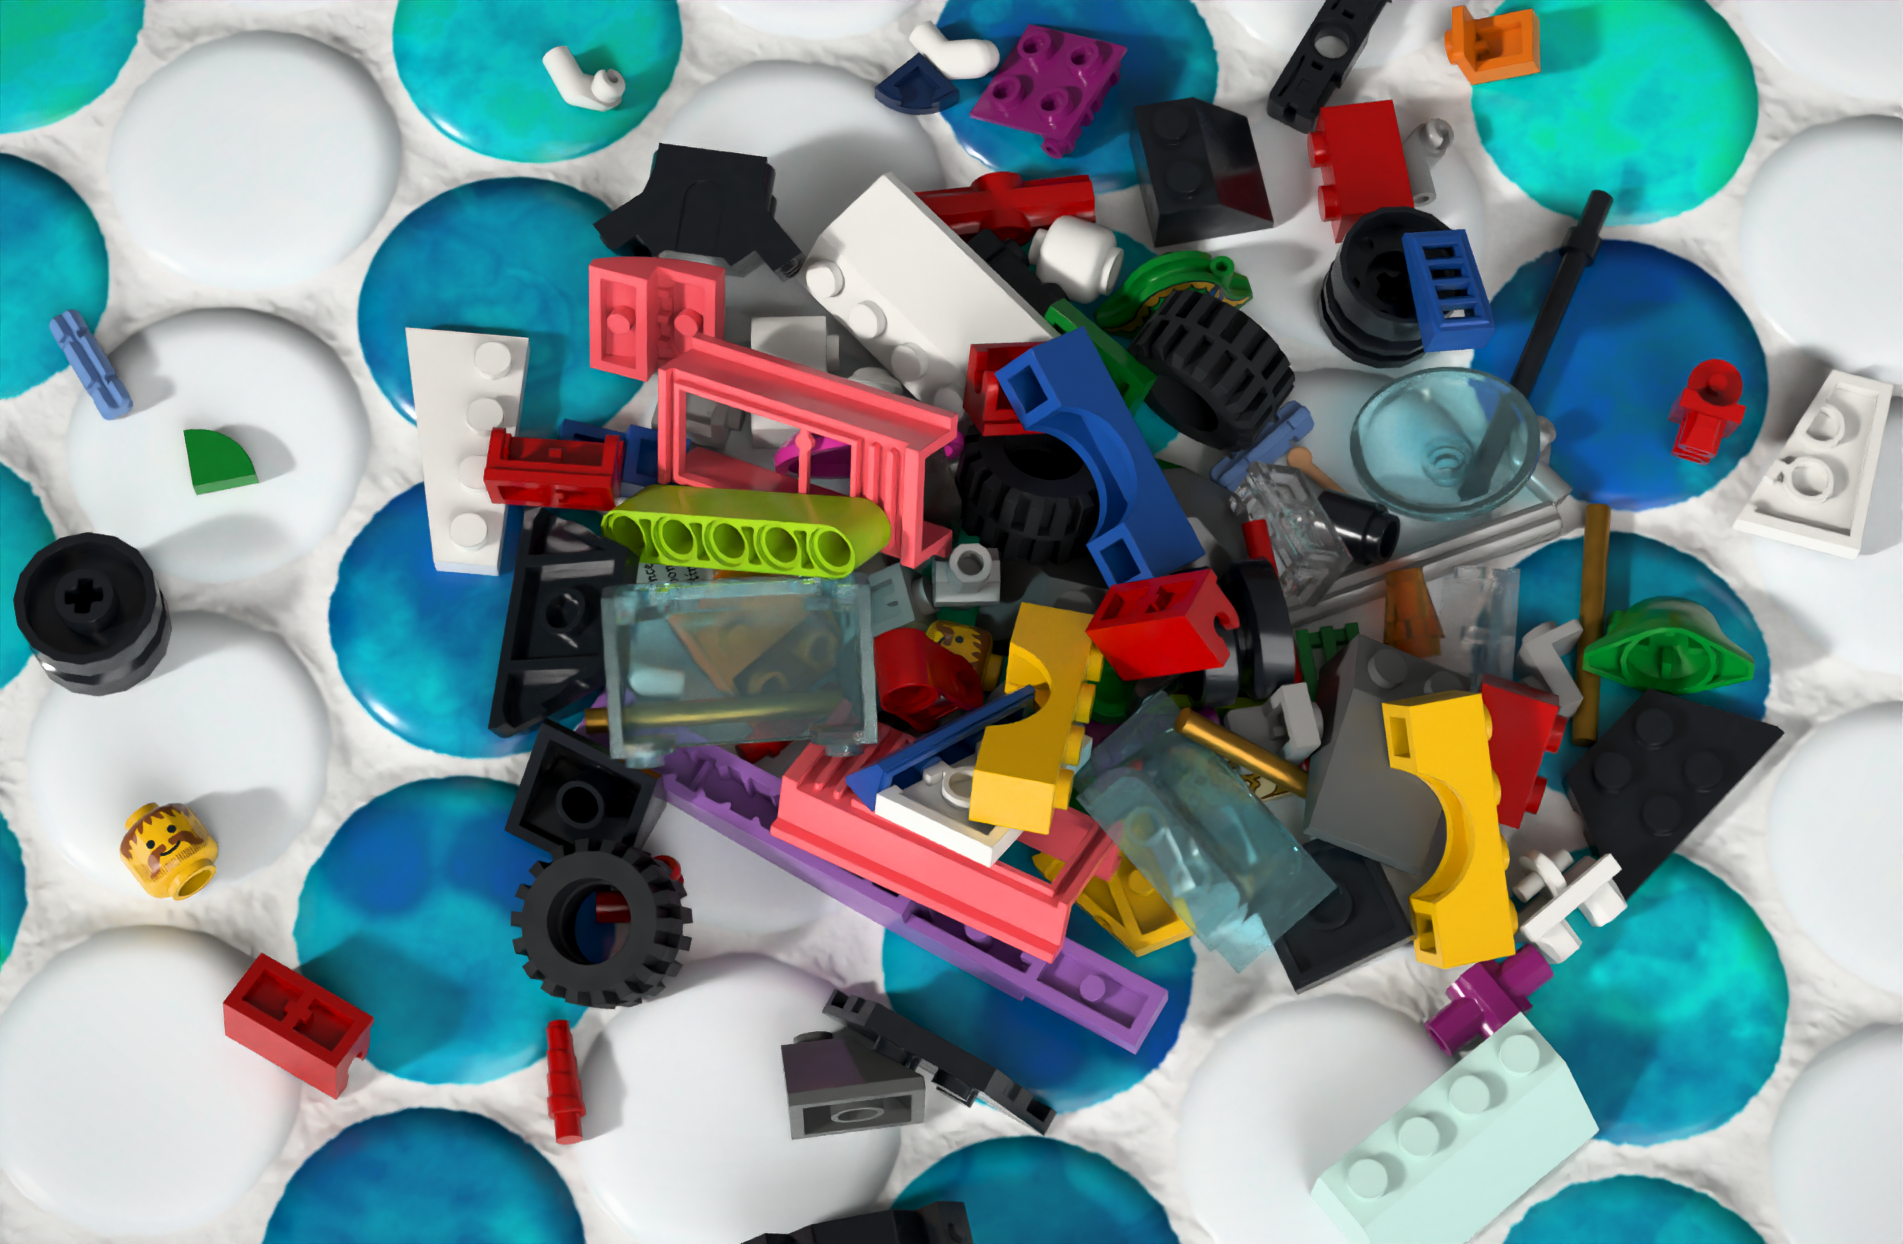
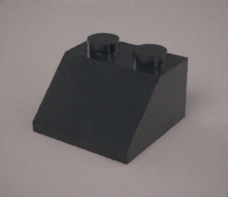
(1197, 172)

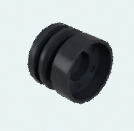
(1368, 291)

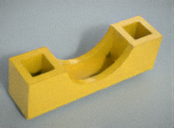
(1024, 762)
(1465, 905)

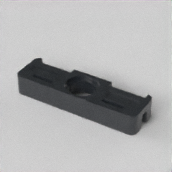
(1310, 76)

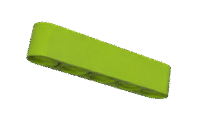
(749, 530)

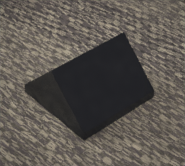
(582, 793)

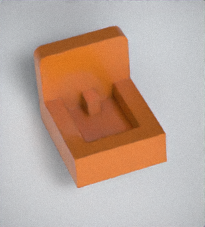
(1494, 45)

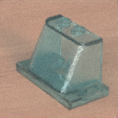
(1199, 834)

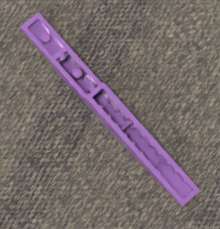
(1078, 984)

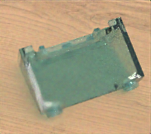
(739, 664)

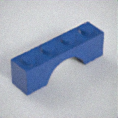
(1071, 396)

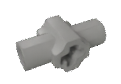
(966, 578)

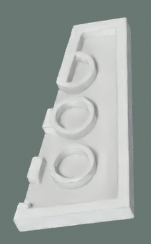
(460, 393)

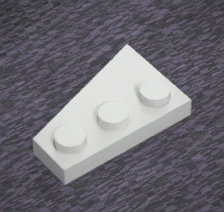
(1826, 470)
(941, 806)

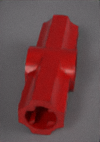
(1011, 205)

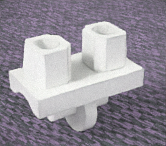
(1583, 886)

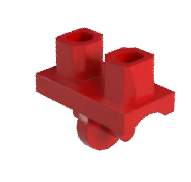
(1707, 410)

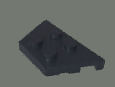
(555, 619)
(1660, 779)
(954, 1070)

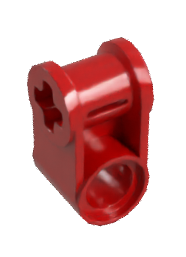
(922, 678)

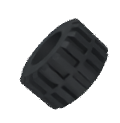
(1214, 370)
(1026, 496)
(551, 916)

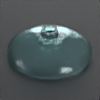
(1442, 422)

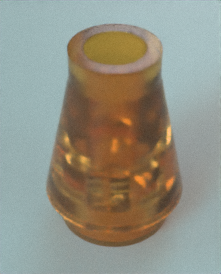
(1411, 615)

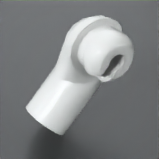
(580, 89)

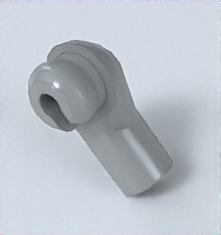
(1421, 153)
(1545, 481)

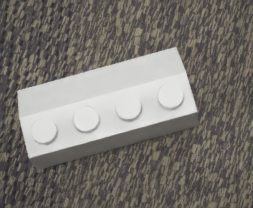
(915, 293)

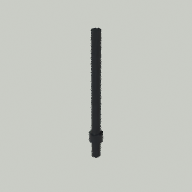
(1577, 252)

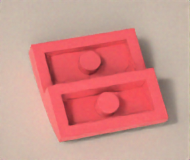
(650, 310)

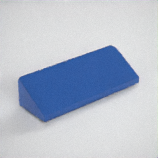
(947, 744)

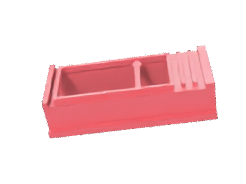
(885, 431)
(1032, 915)

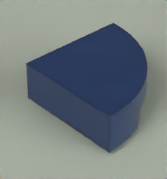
(917, 89)

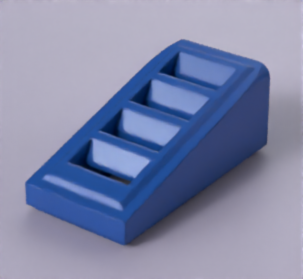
(1436, 331)

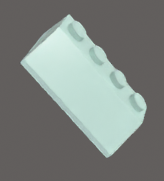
(1461, 1146)

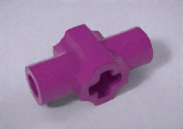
(1488, 998)

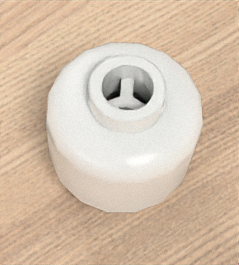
(1077, 258)

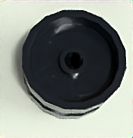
(93, 614)
(1261, 646)

